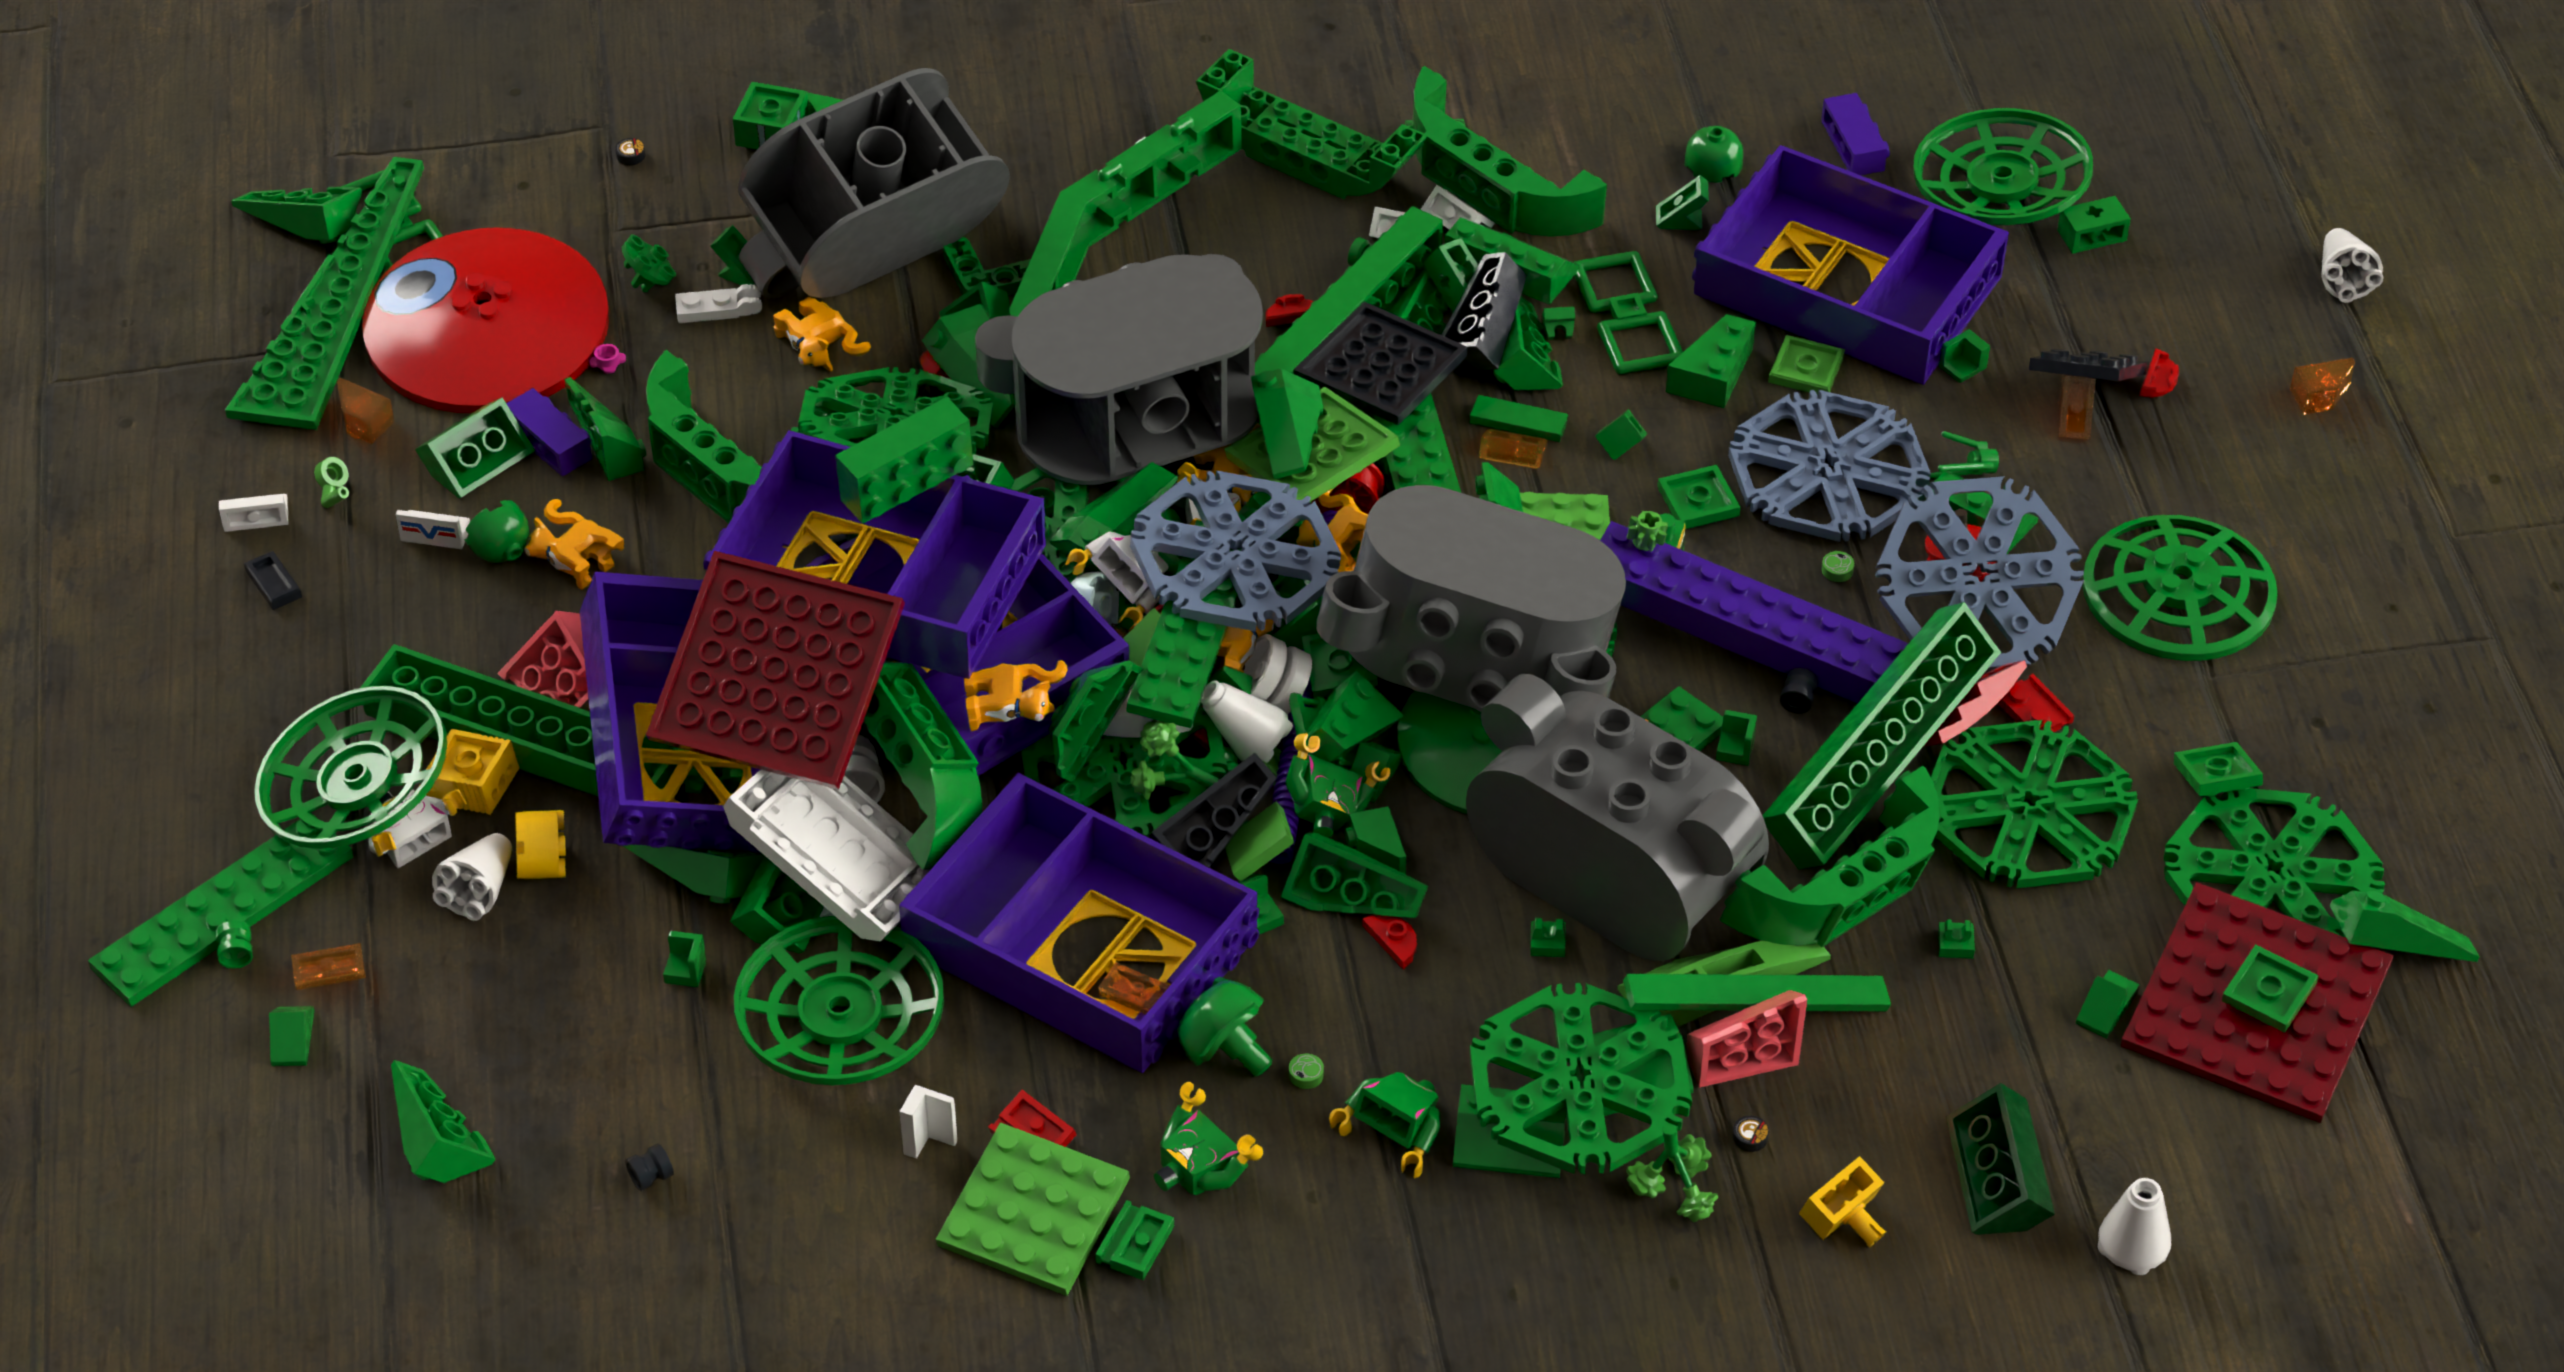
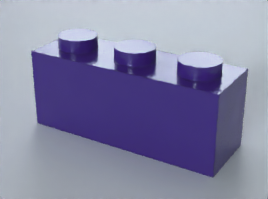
(1854, 134)
(551, 432)

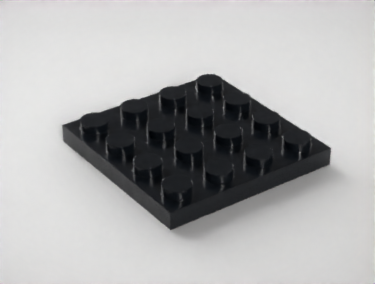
(1381, 362)

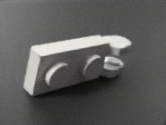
(718, 304)

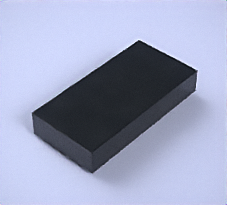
(273, 580)

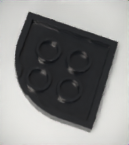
(2091, 364)

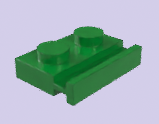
(1135, 1240)

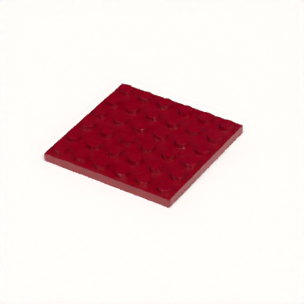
(776, 669)
(2193, 1030)

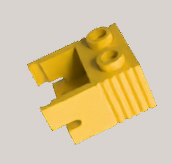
(476, 767)

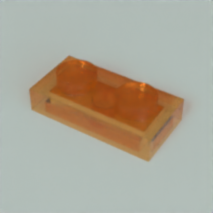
(328, 966)
(1131, 988)

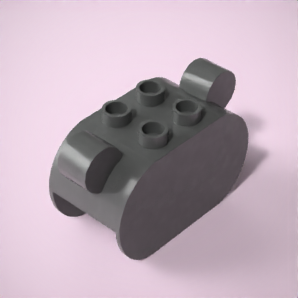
(866, 188)
(1129, 367)
(1471, 596)
(1610, 816)

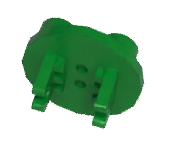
(648, 263)

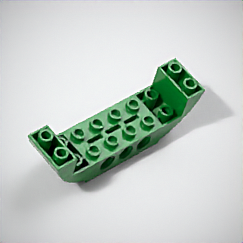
(1306, 142)
(1493, 179)
(690, 447)
(928, 758)
(1855, 884)

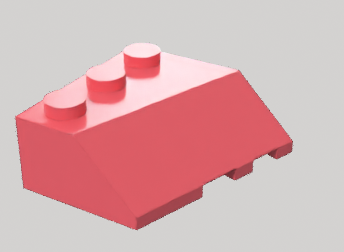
(553, 661)
(1749, 1041)

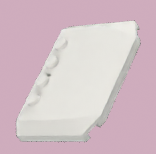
(831, 845)

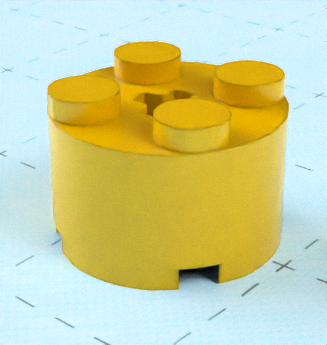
(540, 844)

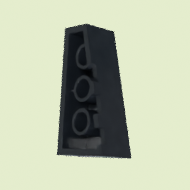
(1486, 312)
(1216, 815)

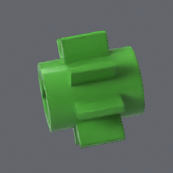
(1647, 530)

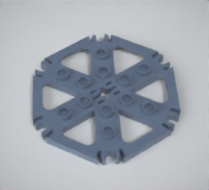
(1807, 463)
(1992, 544)
(1245, 568)

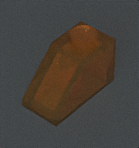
(2321, 384)
(2075, 406)
(364, 411)

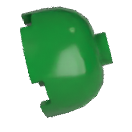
(1714, 153)
(499, 533)

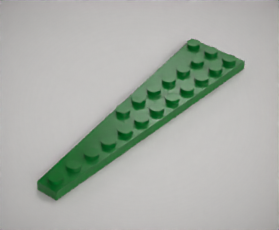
(309, 353)

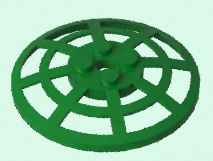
(1988, 171)
(2168, 589)
(348, 762)
(833, 990)

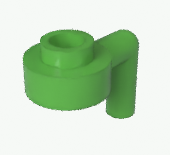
(332, 486)

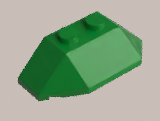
(1087, 714)

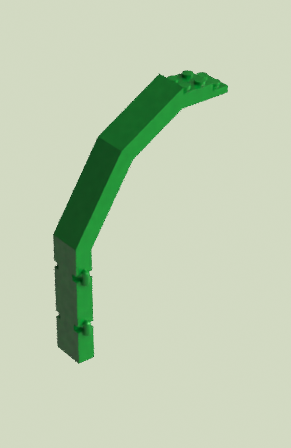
(1126, 189)

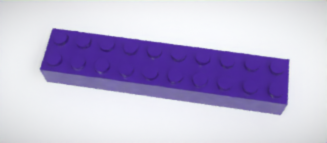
(1751, 617)

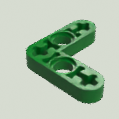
(969, 279)

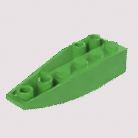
(1750, 959)

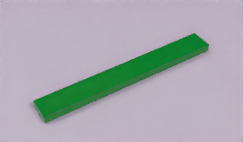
(1740, 992)

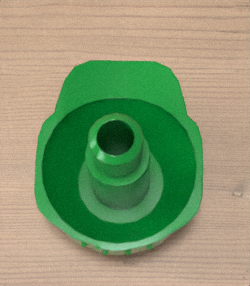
(1218, 1021)

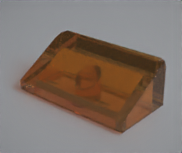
(1512, 448)

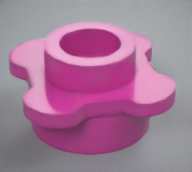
(607, 358)

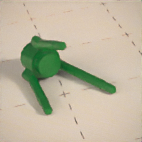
(1978, 461)

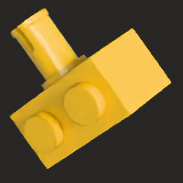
(1844, 1202)

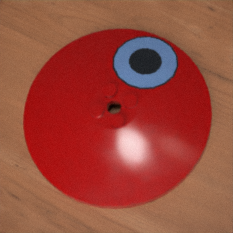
(460, 355)

